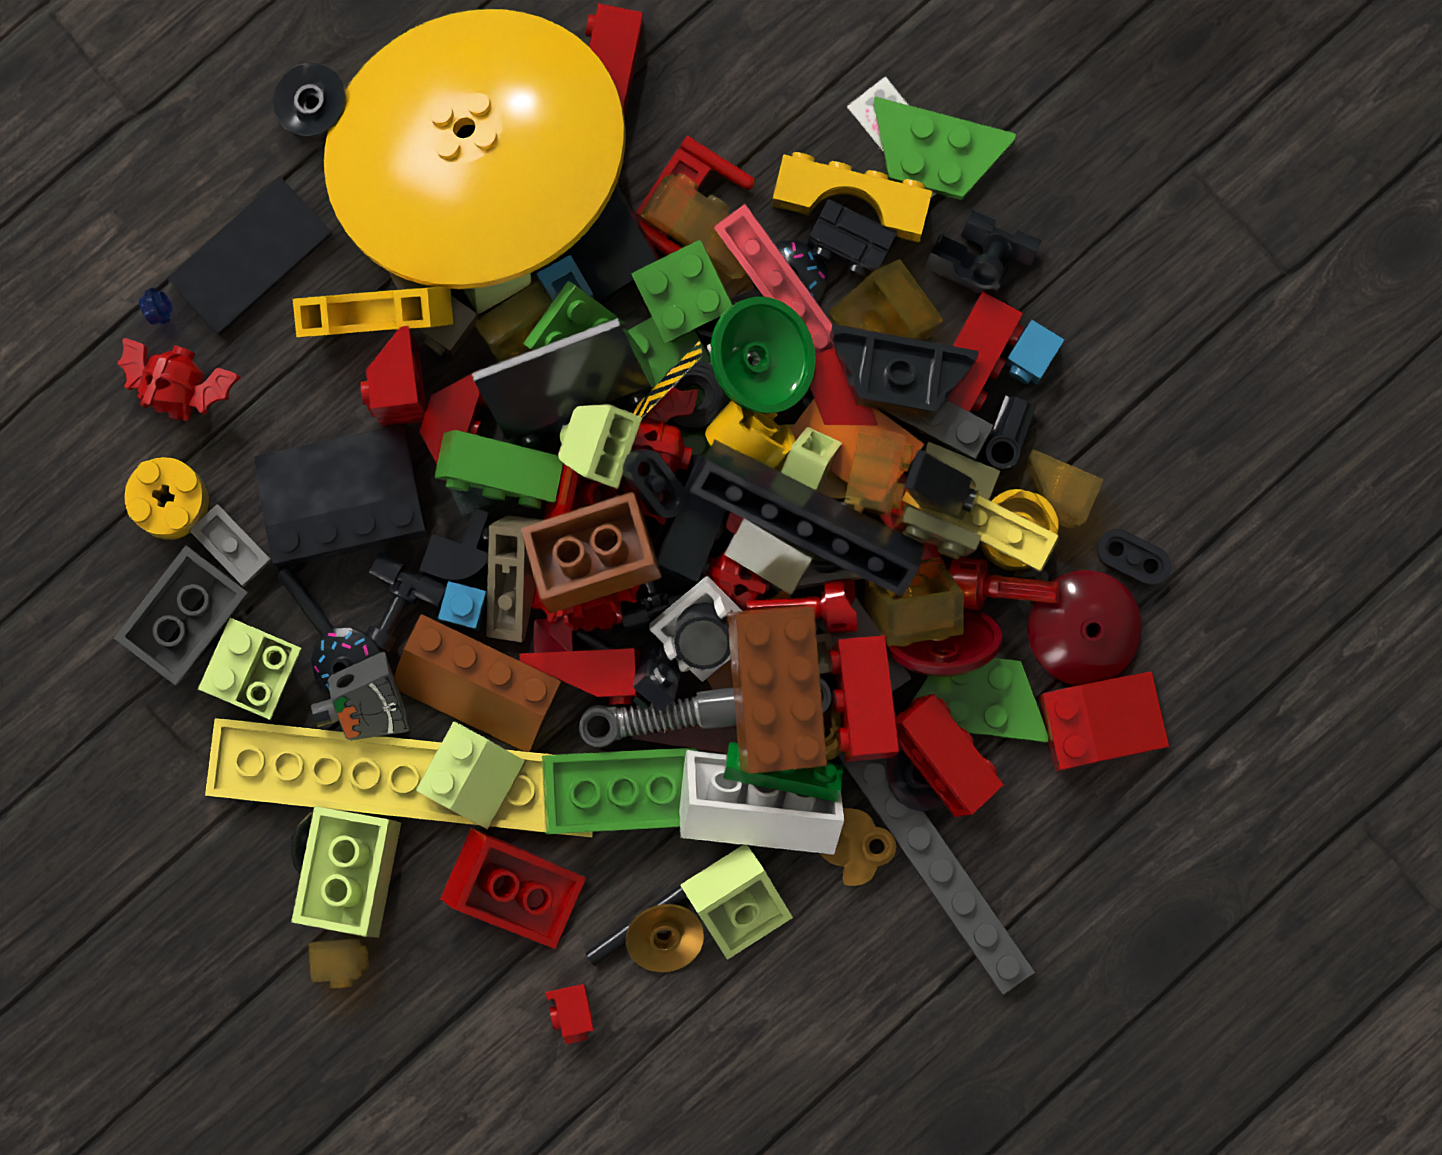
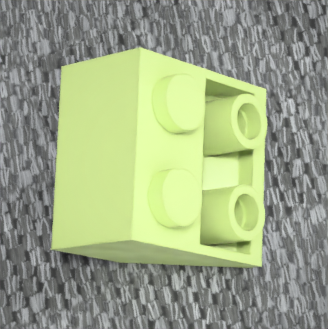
(250, 668)

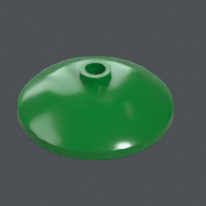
(779, 352)

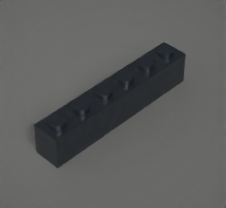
(808, 518)

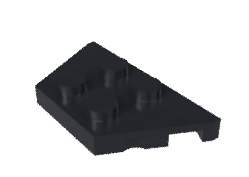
(899, 371)

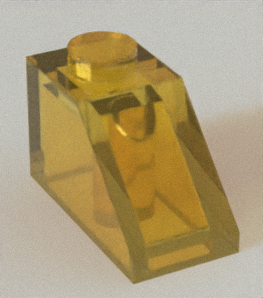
(1065, 487)

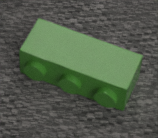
(498, 469)

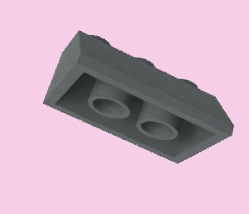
(181, 615)

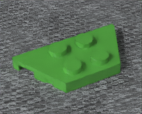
(937, 148)
(991, 701)

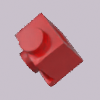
(571, 1013)

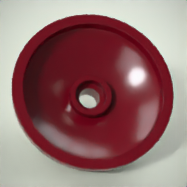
(1059, 629)
(954, 655)

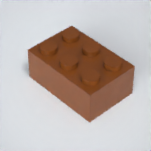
(591, 552)

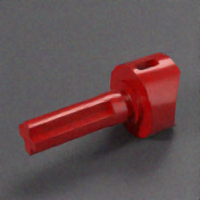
(978, 584)
(832, 605)

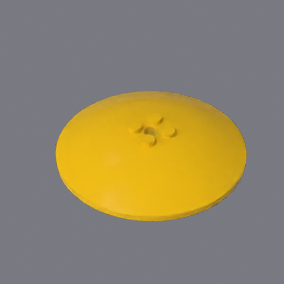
(486, 202)

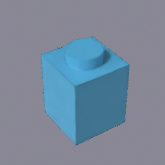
(1033, 353)
(463, 606)

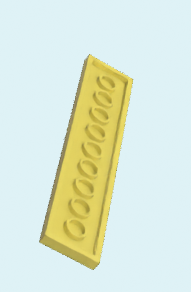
(351, 775)

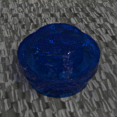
(155, 306)

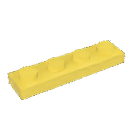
(1002, 531)

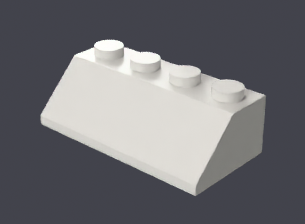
(752, 814)

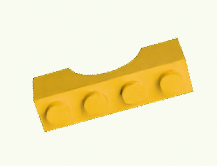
(807, 183)
(373, 311)

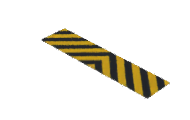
(668, 381)

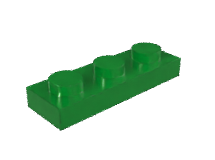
(815, 782)

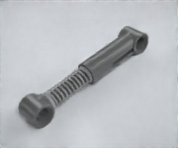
(709, 709)

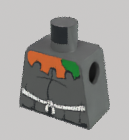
(364, 701)

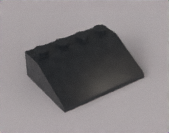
(541, 389)
(340, 496)

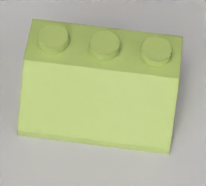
(346, 872)

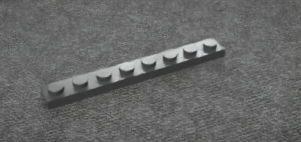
(943, 877)

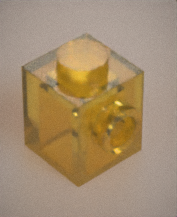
(337, 962)

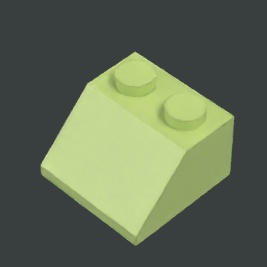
(470, 775)
(736, 901)

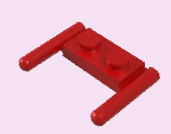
(694, 162)

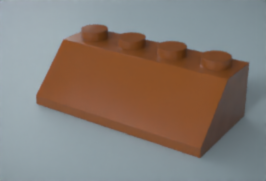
(476, 684)

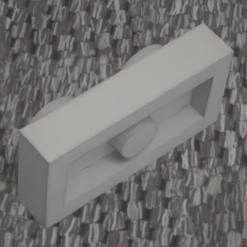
(230, 545)

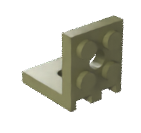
(950, 538)

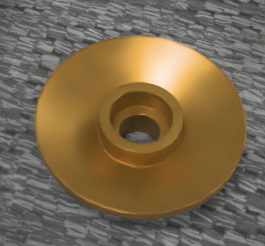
(664, 950)

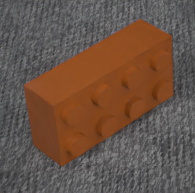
(776, 689)

